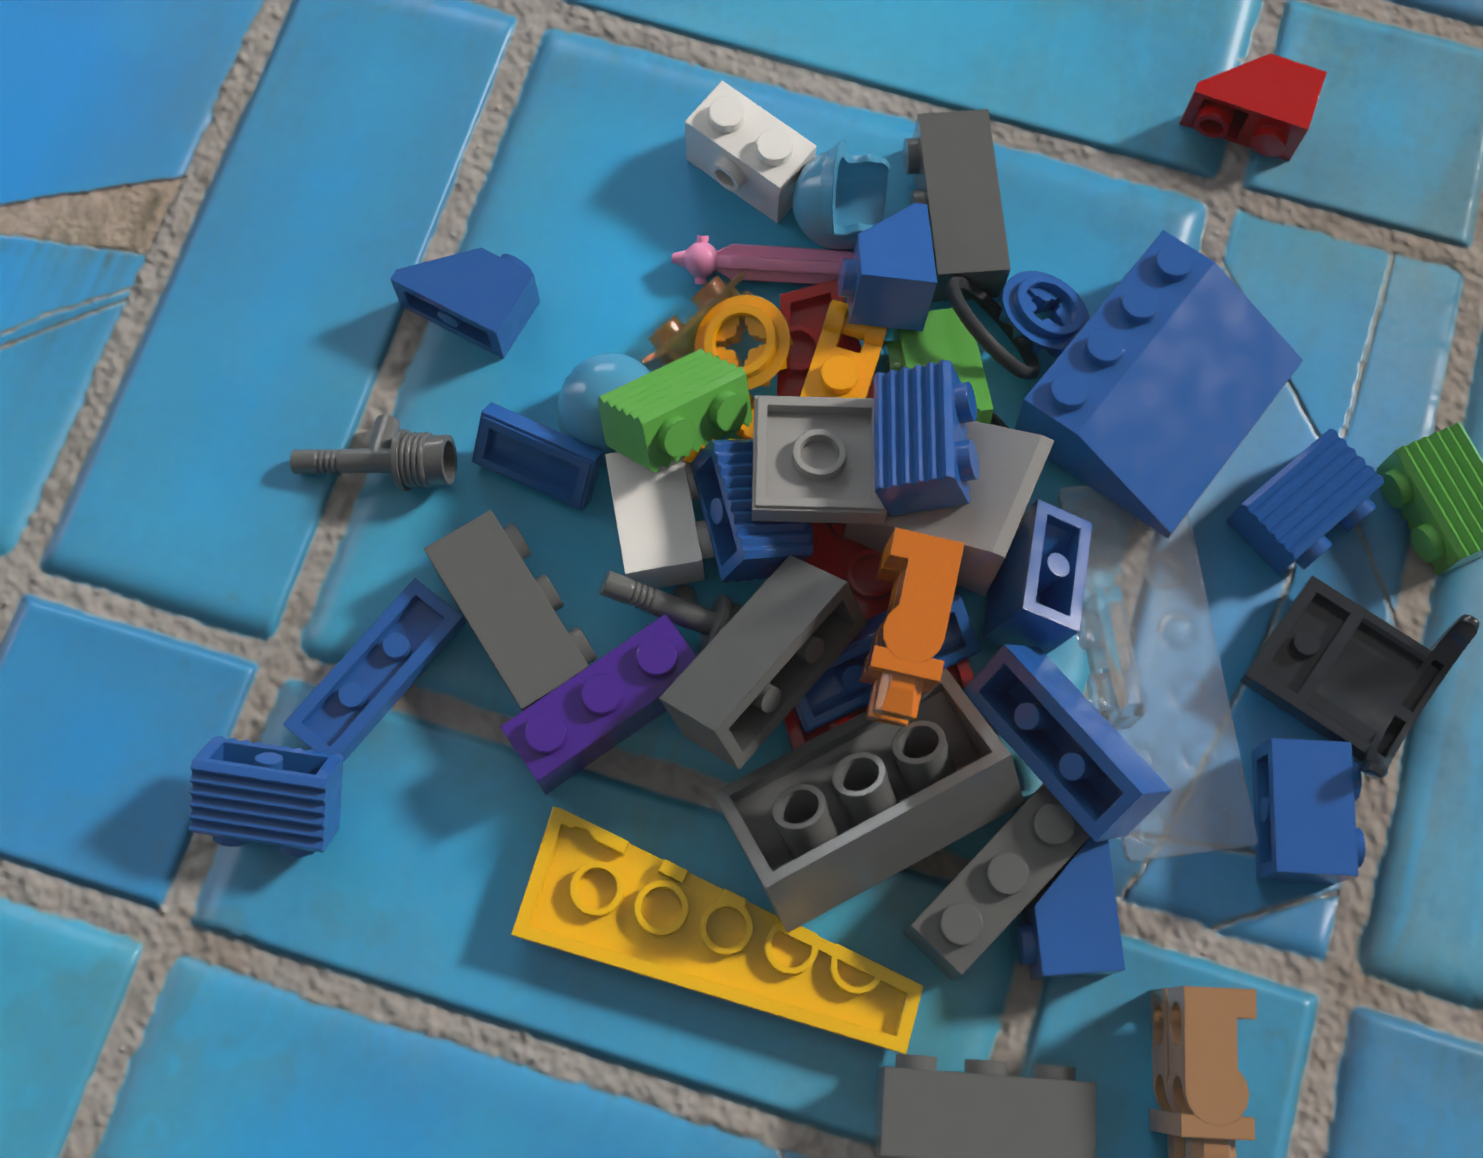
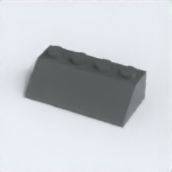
(868, 802)

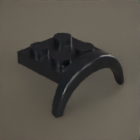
(1352, 672)

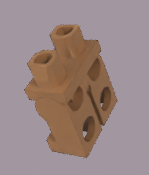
(1198, 1070)

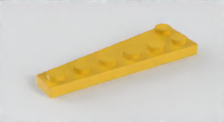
(657, 920)

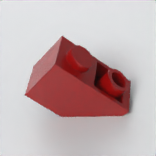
(1257, 105)

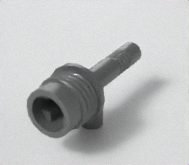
(411, 457)
(680, 607)

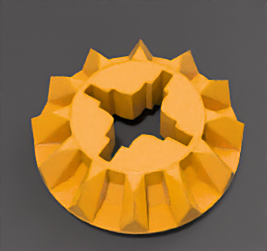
(765, 324)

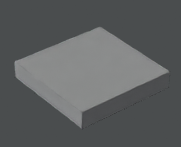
(814, 460)

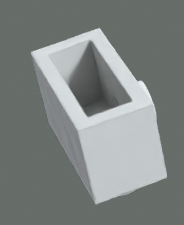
(747, 150)
(657, 522)

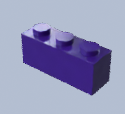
(599, 705)

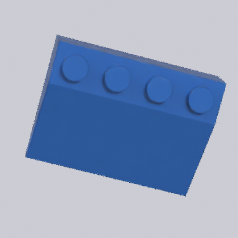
(1160, 385)

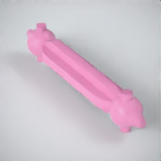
(761, 262)

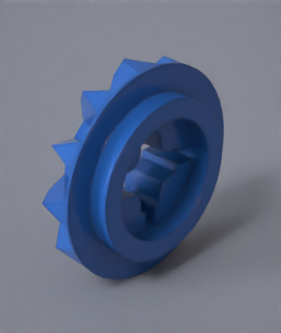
(1038, 292)

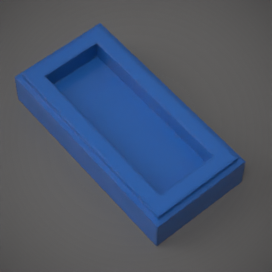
(537, 456)

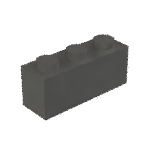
(960, 185)
(509, 608)
(764, 661)
(997, 883)
(983, 1111)

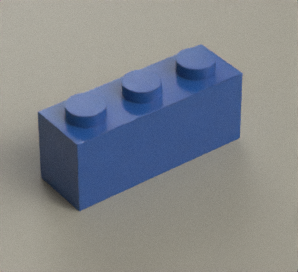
(1066, 742)

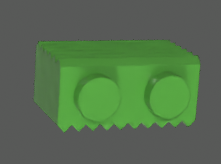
(675, 409)
(1440, 496)

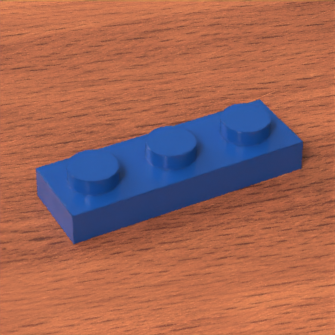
(376, 671)

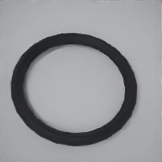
(959, 284)

